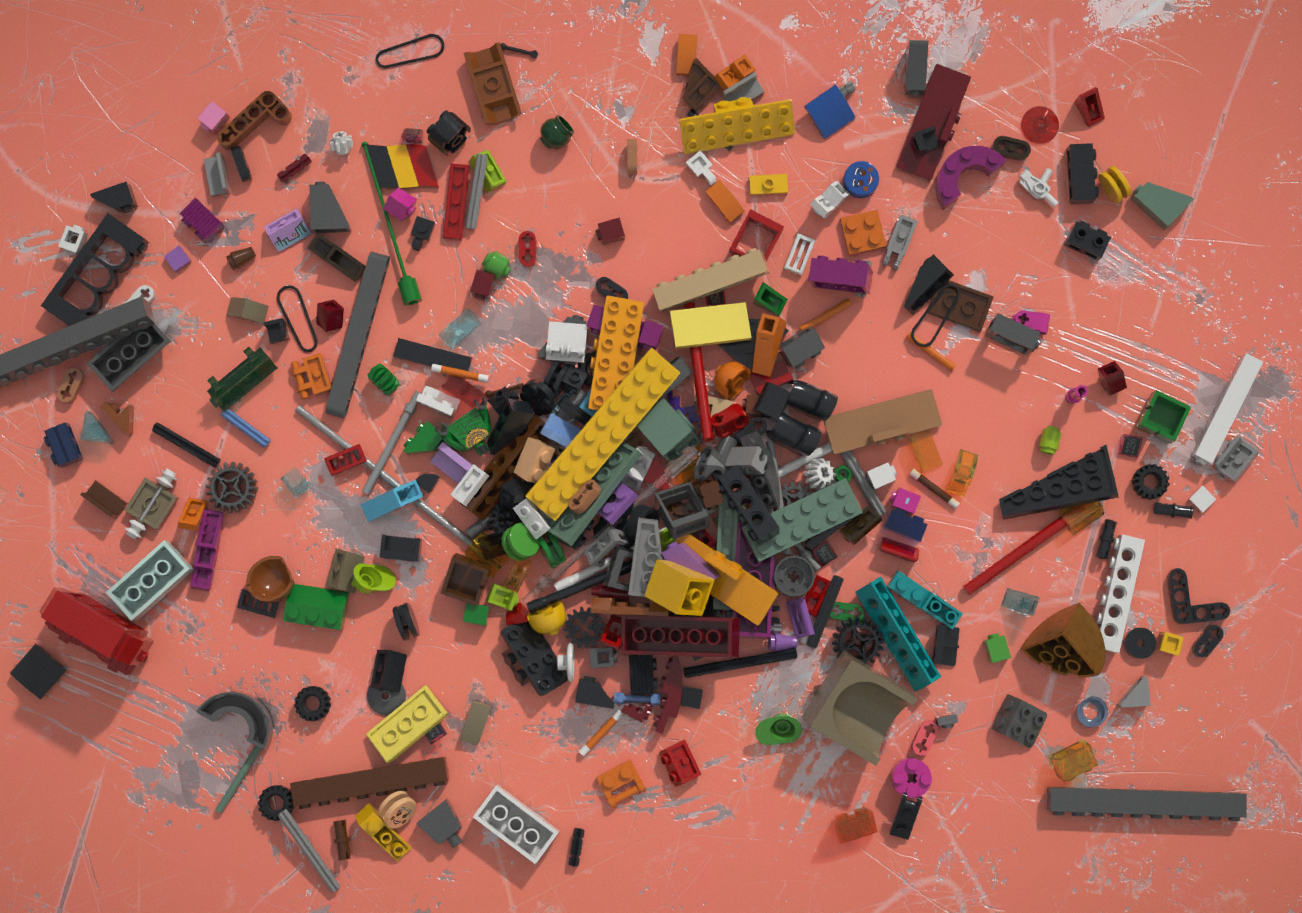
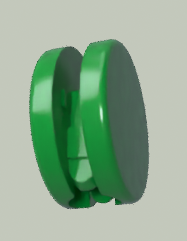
(551, 551)

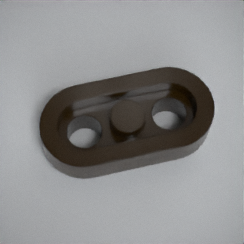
(1011, 146)

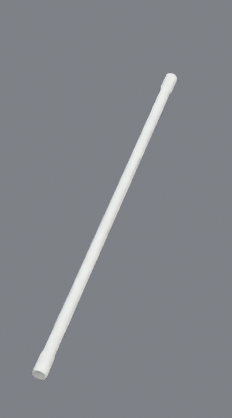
(784, 470)

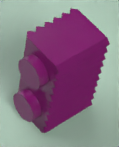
(199, 217)

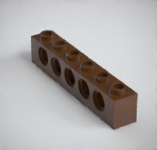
(502, 469)

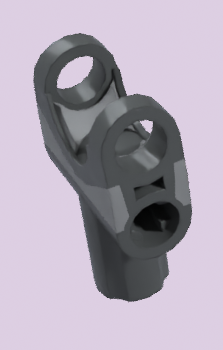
(713, 461)

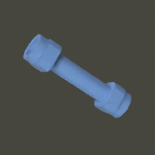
(620, 698)

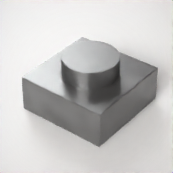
(946, 721)

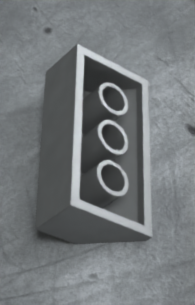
(127, 355)

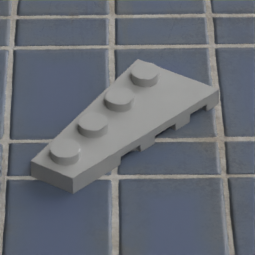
(646, 552)

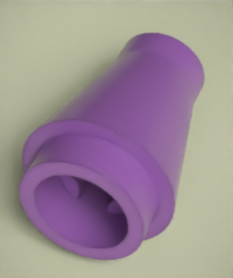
(781, 642)

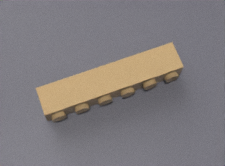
(711, 280)

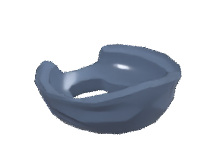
(1102, 712)

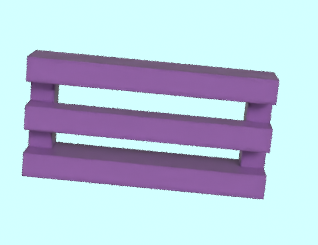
(802, 618)

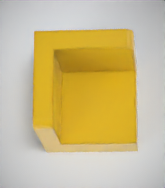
(1171, 643)

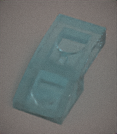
(460, 328)

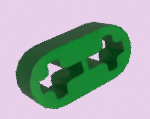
(847, 607)

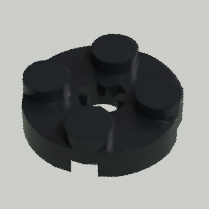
(539, 397)

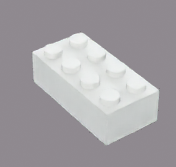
(516, 823)

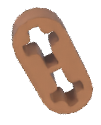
(632, 156)
(66, 384)
(584, 496)

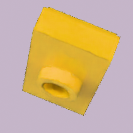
(768, 184)

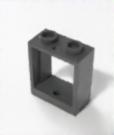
(1013, 334)
(687, 524)
(615, 567)

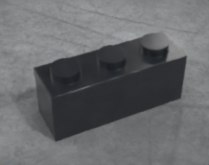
(1082, 173)

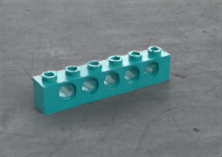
(898, 634)

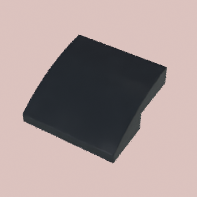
(38, 671)

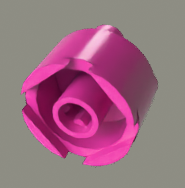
(911, 766)

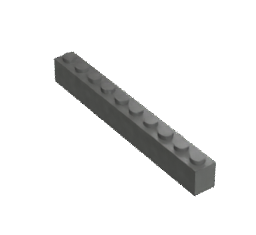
(75, 340)
(1147, 802)

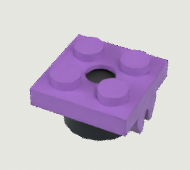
(619, 504)

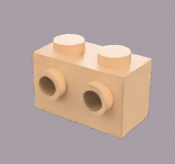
(534, 460)

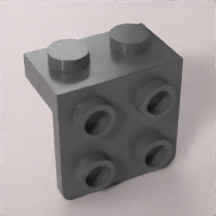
(1019, 721)

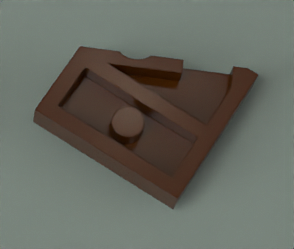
(699, 85)

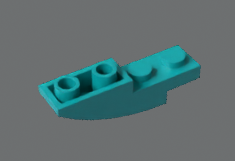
(924, 600)

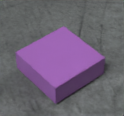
(177, 258)

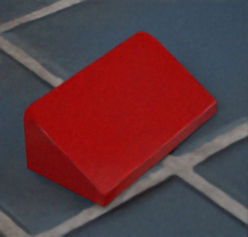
(899, 550)
(816, 595)

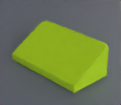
(493, 175)

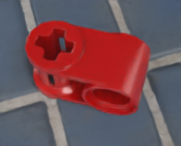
(730, 419)

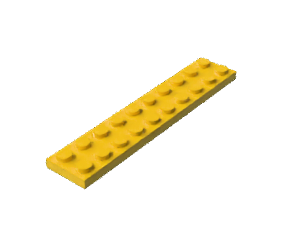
(603, 433)

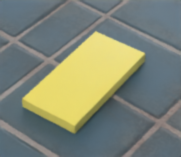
(710, 325)
(407, 724)

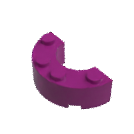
(964, 159)
(649, 334)

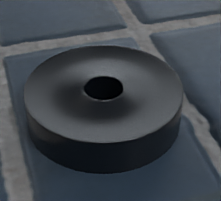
(1146, 649)

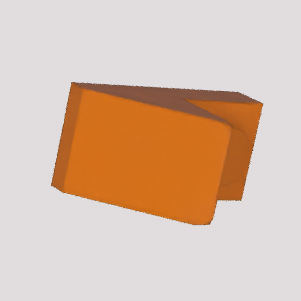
(192, 514)

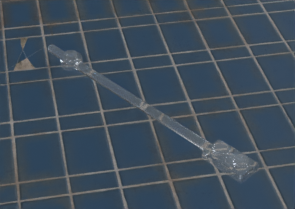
(673, 468)

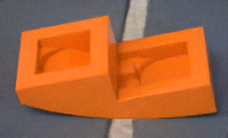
(686, 53)
(734, 72)
(724, 201)

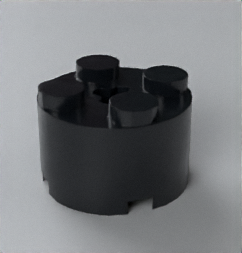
(448, 132)

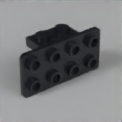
(532, 658)

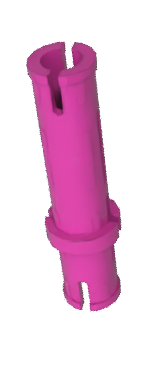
(1076, 394)

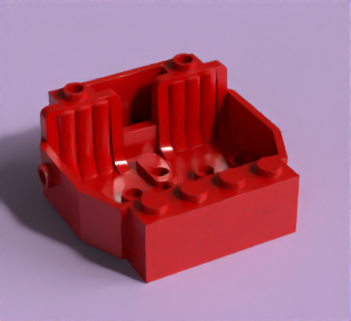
(96, 629)

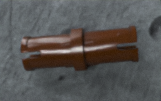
(342, 840)

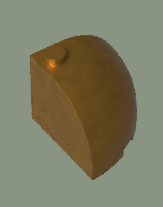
(1068, 643)

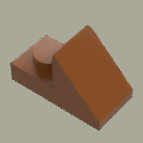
(124, 419)

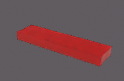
(456, 202)

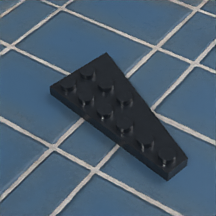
(1071, 485)

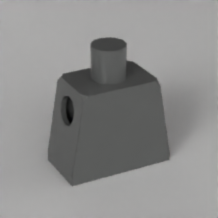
(442, 824)

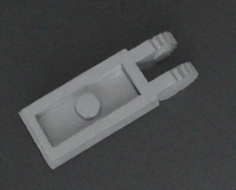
(900, 239)

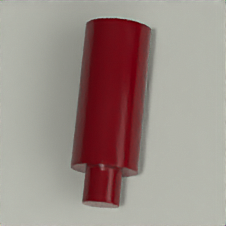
(610, 592)

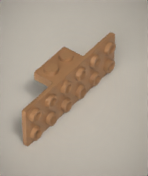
(882, 422)

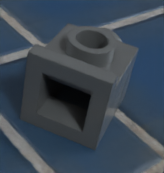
(595, 661)

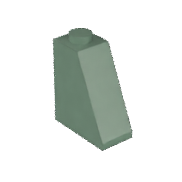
(1160, 203)

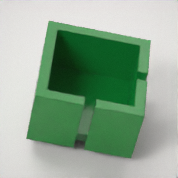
(1163, 416)

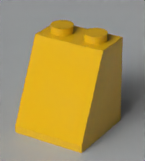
(679, 588)

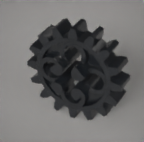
(499, 514)
(572, 629)

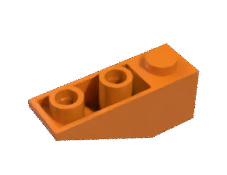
(767, 343)

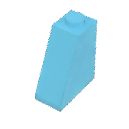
(391, 500)

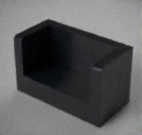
(400, 548)

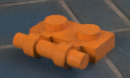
(316, 373)

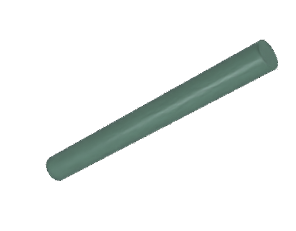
(238, 779)

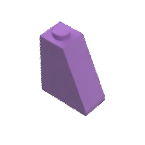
(686, 557)

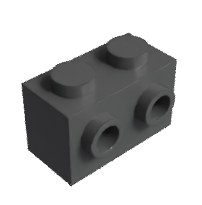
(801, 347)

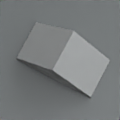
(1137, 695)

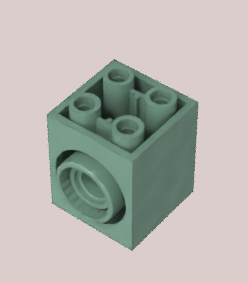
(668, 430)

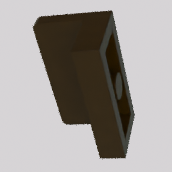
(861, 525)

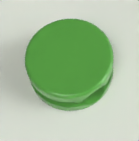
(519, 542)

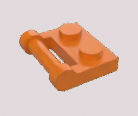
(616, 778)

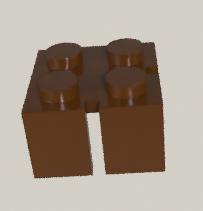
(466, 579)

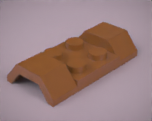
(493, 85)
(610, 606)

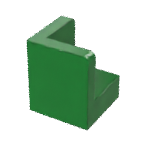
(476, 614)

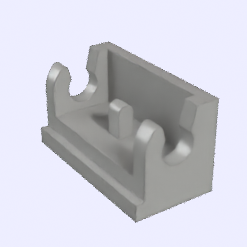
(747, 460)
(604, 545)

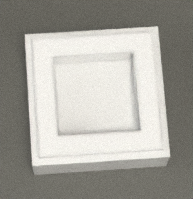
(1202, 499)

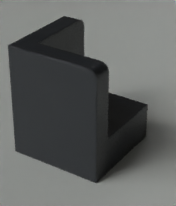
(925, 140)
(277, 330)

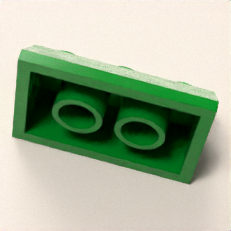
(316, 607)

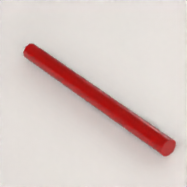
(701, 388)
(1015, 555)

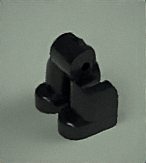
(804, 398)

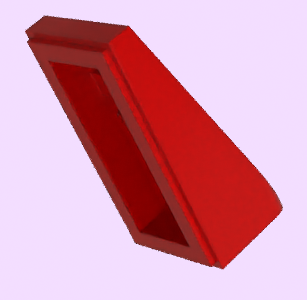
(331, 467)

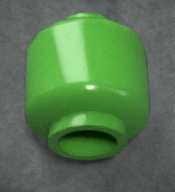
(496, 264)

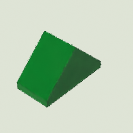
(769, 299)

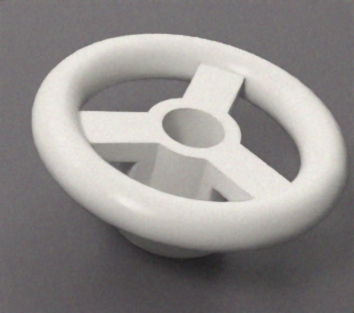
(566, 662)

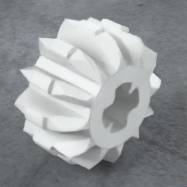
(819, 474)

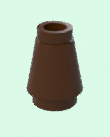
(240, 257)

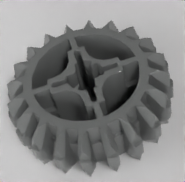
(225, 493)

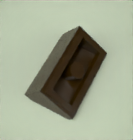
(491, 546)

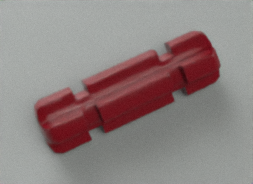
(294, 168)

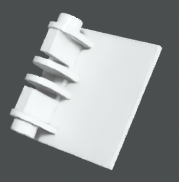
(566, 342)

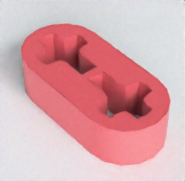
(920, 735)

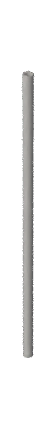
(383, 475)

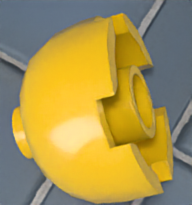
(548, 619)

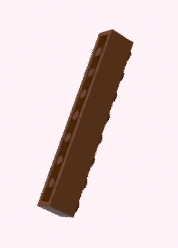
(369, 781)

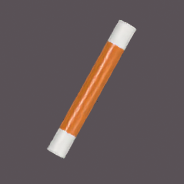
(460, 373)
(601, 732)

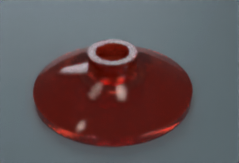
(1036, 133)

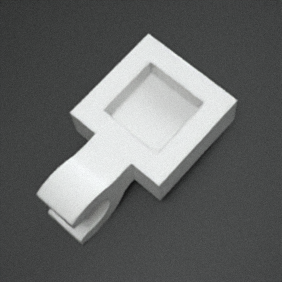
(700, 166)

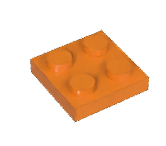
(863, 232)

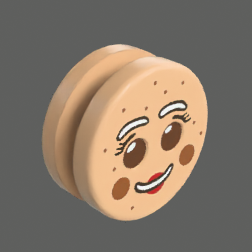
(397, 809)

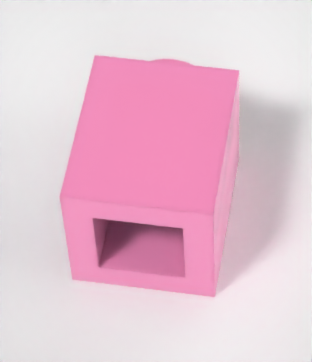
(213, 118)

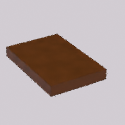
(968, 311)

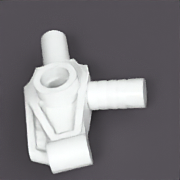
(1038, 187)

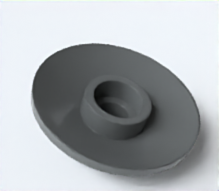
(384, 706)

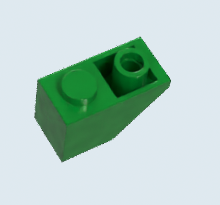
(424, 441)

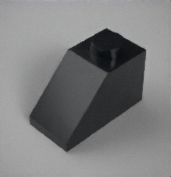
(117, 197)
(592, 693)

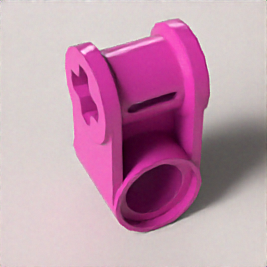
(1034, 320)

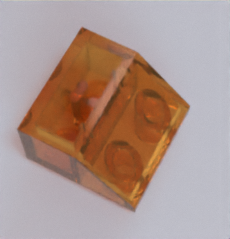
(854, 825)

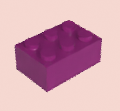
(840, 275)

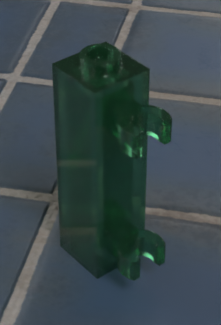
(241, 379)

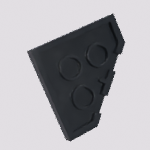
(744, 350)

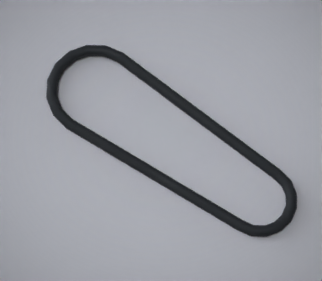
(413, 60)
(307, 316)
(945, 318)

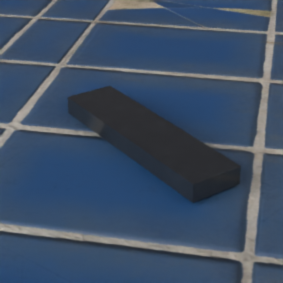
(430, 355)

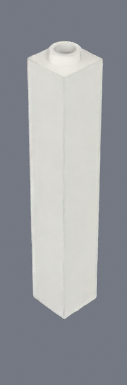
(1226, 409)

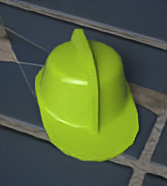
(372, 578)

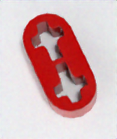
(532, 249)

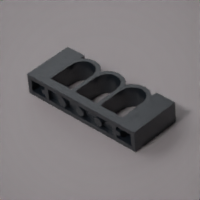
(120, 233)

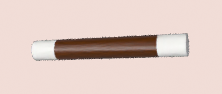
(934, 488)

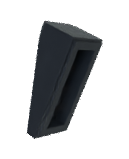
(243, 593)

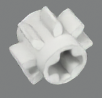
(341, 143)

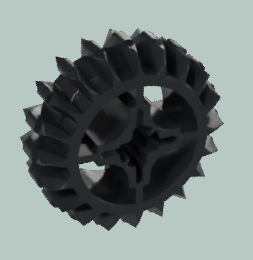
(864, 639)

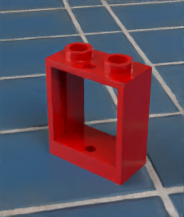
(763, 222)

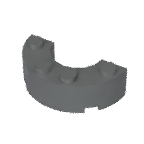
(248, 707)

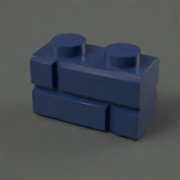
(63, 445)

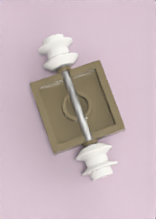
(151, 503)

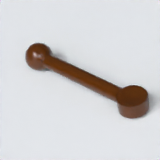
(488, 393)

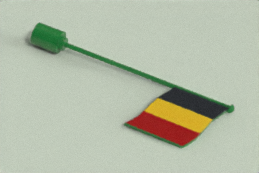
(403, 168)

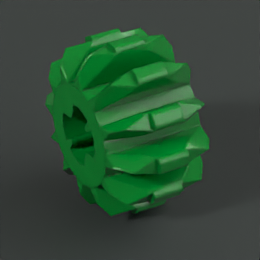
(383, 379)

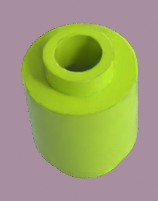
(1050, 440)

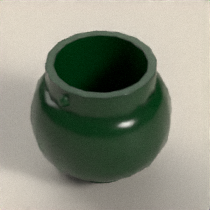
(556, 132)

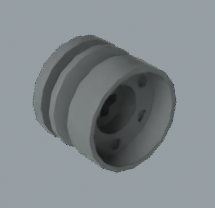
(802, 569)

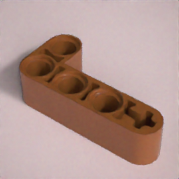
(252, 123)

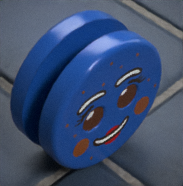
(861, 179)

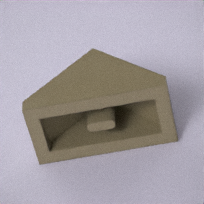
(247, 310)

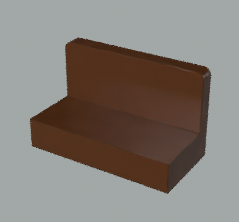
(104, 499)

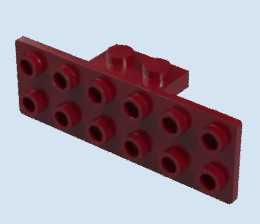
(939, 109)

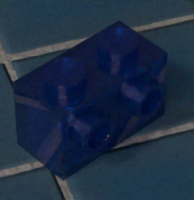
(905, 526)

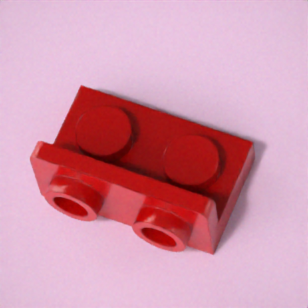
(679, 763)

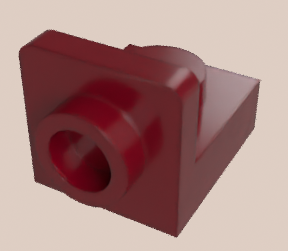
(633, 711)

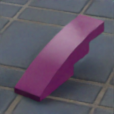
(207, 550)

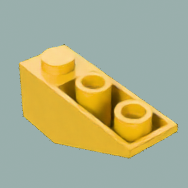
(386, 837)

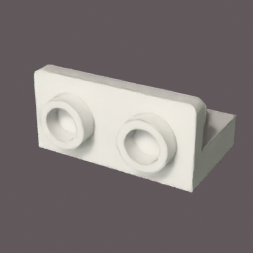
(438, 401)
(531, 518)

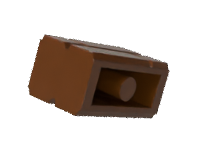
(708, 493)

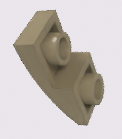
(475, 722)

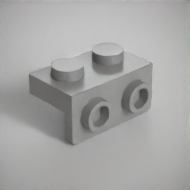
(1235, 459)

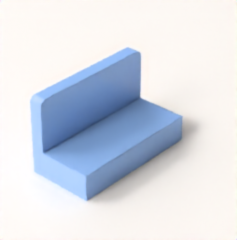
(559, 430)

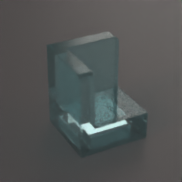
(296, 482)

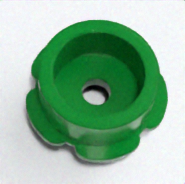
(842, 469)

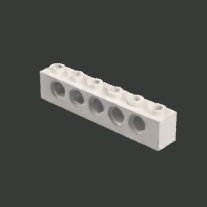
(1134, 547)

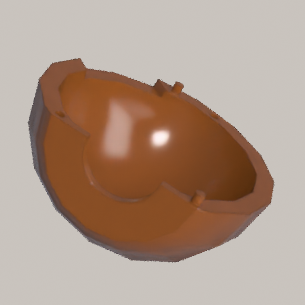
(270, 580)

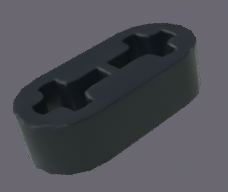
(241, 163)
(612, 285)
(1204, 638)

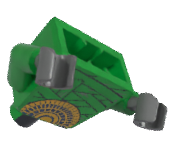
(469, 430)

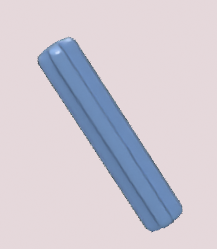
(246, 428)

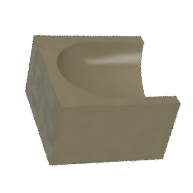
(857, 706)

